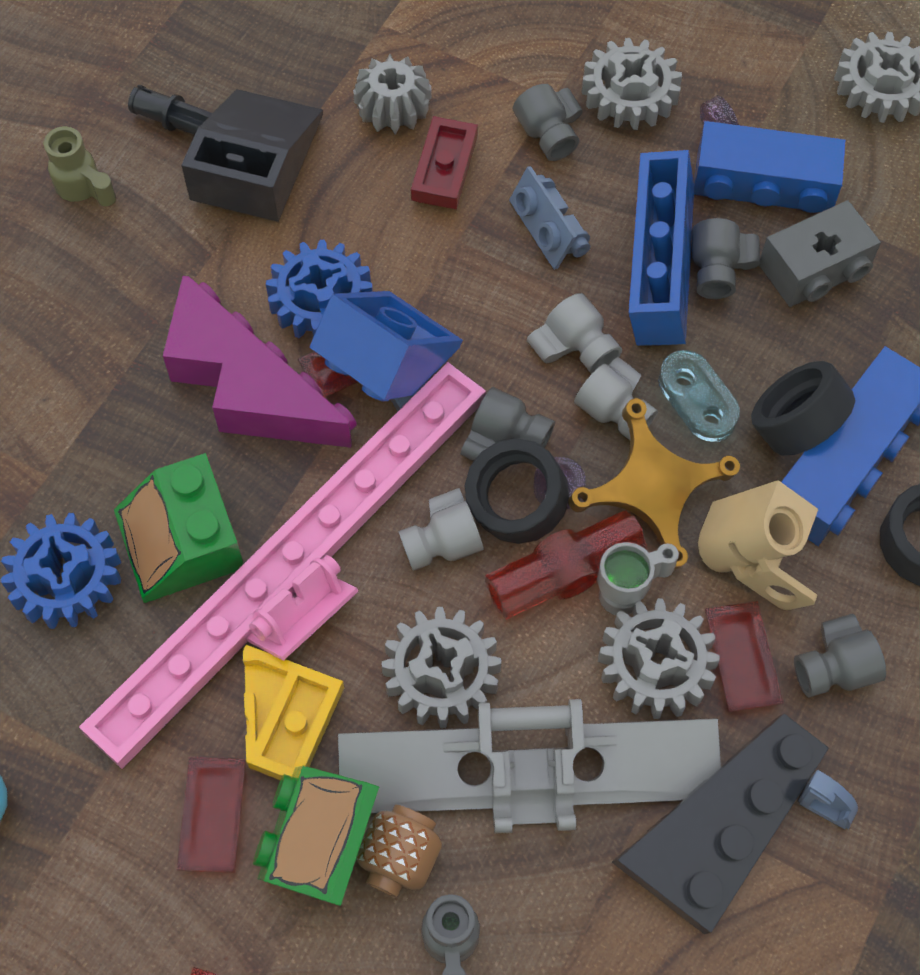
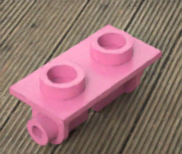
(292, 619)

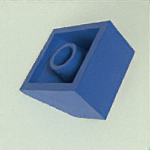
(382, 343)

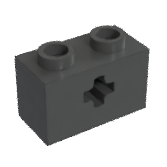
(819, 254)

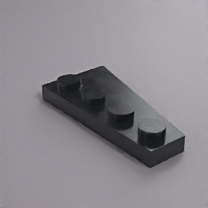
(717, 834)

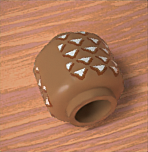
(399, 850)

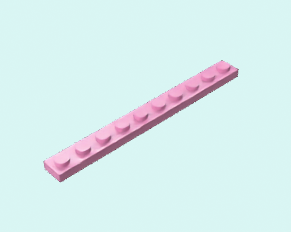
(315, 530)

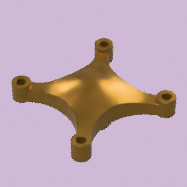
(653, 481)

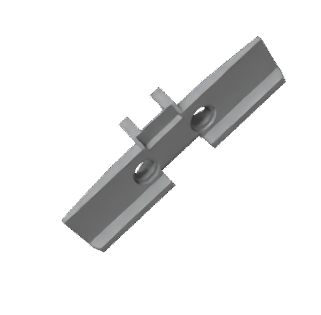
(533, 785)

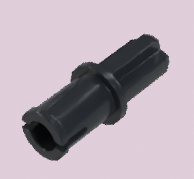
(168, 110)

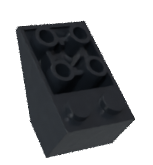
(250, 154)

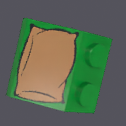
(177, 529)
(315, 833)

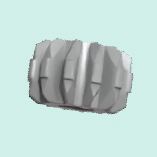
(392, 94)

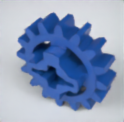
(307, 281)
(39, 566)

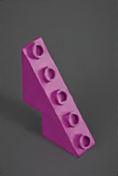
(253, 379)

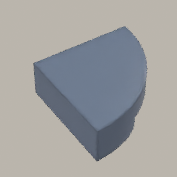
(829, 800)

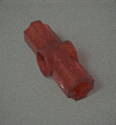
(560, 565)

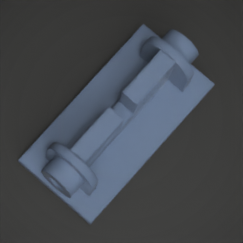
(542, 213)

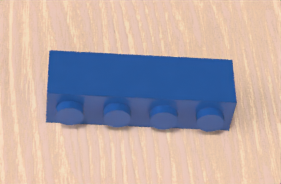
(662, 249)
(848, 460)

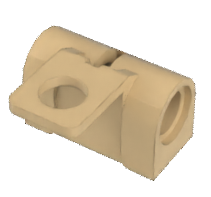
(753, 534)

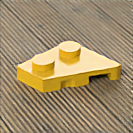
(285, 712)

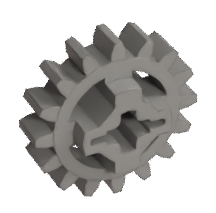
(884, 76)
(631, 83)
(679, 668)
(423, 678)

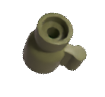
(74, 168)

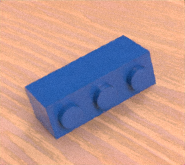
(769, 167)

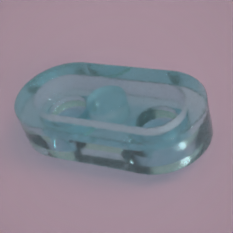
(701, 398)

